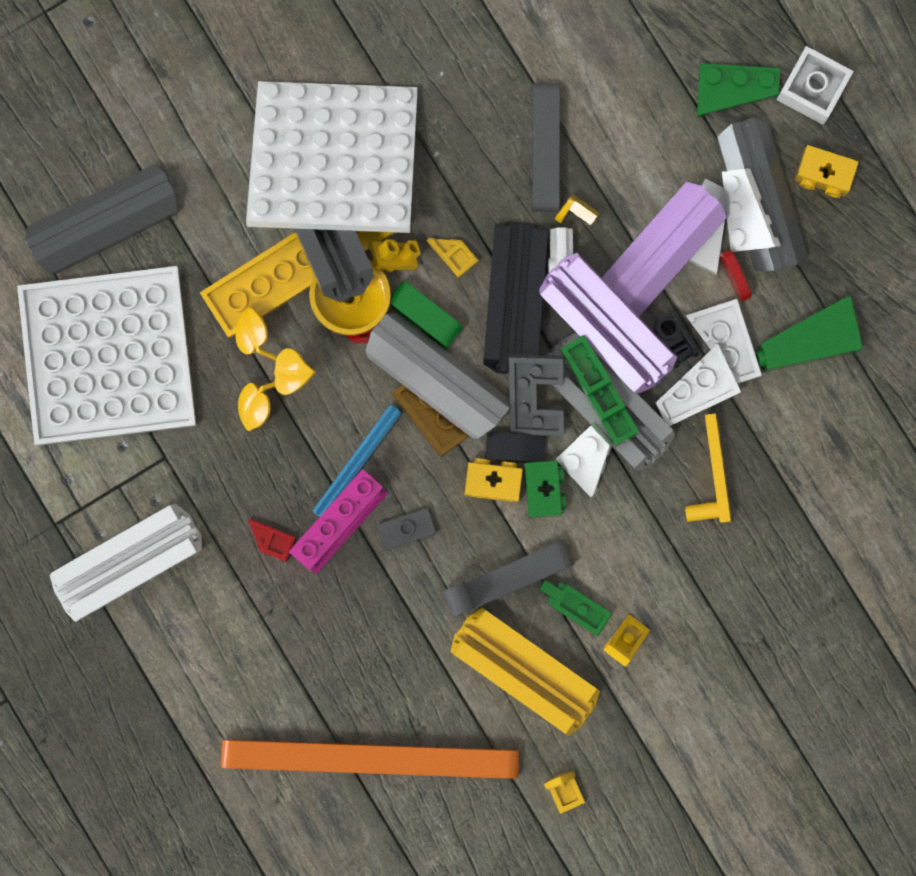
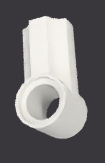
(560, 245)

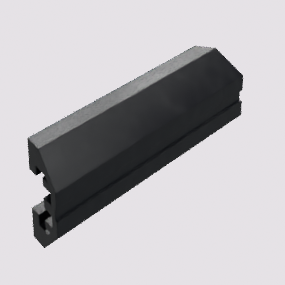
(514, 293)

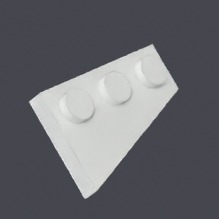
(746, 219)
(708, 255)

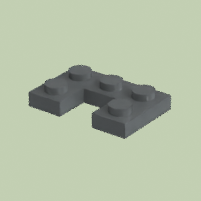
(524, 376)

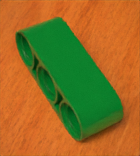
(425, 314)

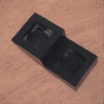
(515, 447)

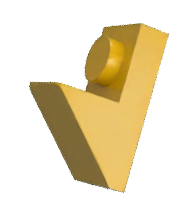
(626, 640)

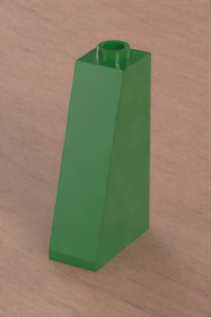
(817, 338)

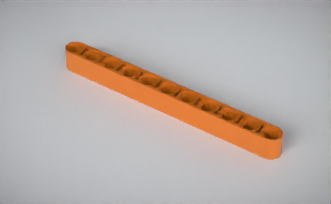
(370, 759)

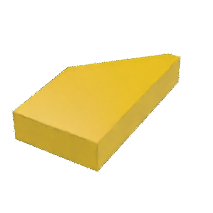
(454, 255)

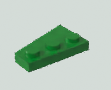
(733, 85)

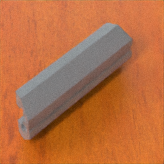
(436, 376)
(654, 433)

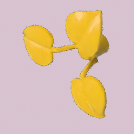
(290, 370)

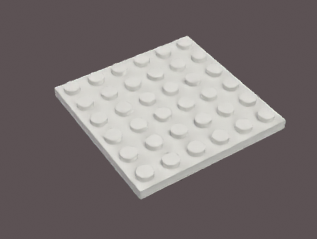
(332, 157)
(106, 355)

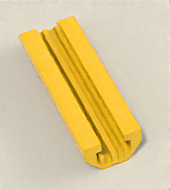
(525, 671)

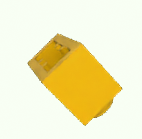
(840, 171)
(507, 490)

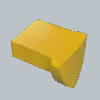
(580, 208)
(565, 791)

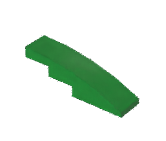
(599, 391)

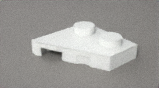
(587, 458)

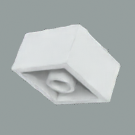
(815, 85)

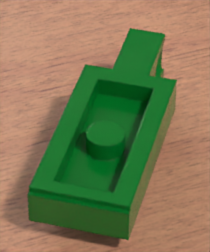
(576, 606)

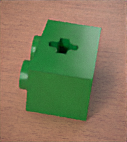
(537, 504)

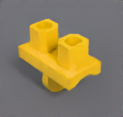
(394, 255)

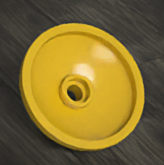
(353, 317)

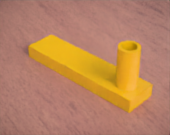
(721, 508)

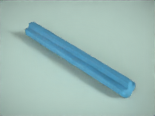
(359, 458)

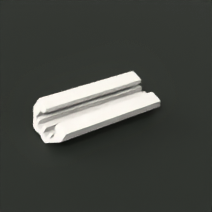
(126, 561)

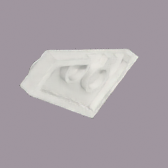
(726, 327)
(699, 388)

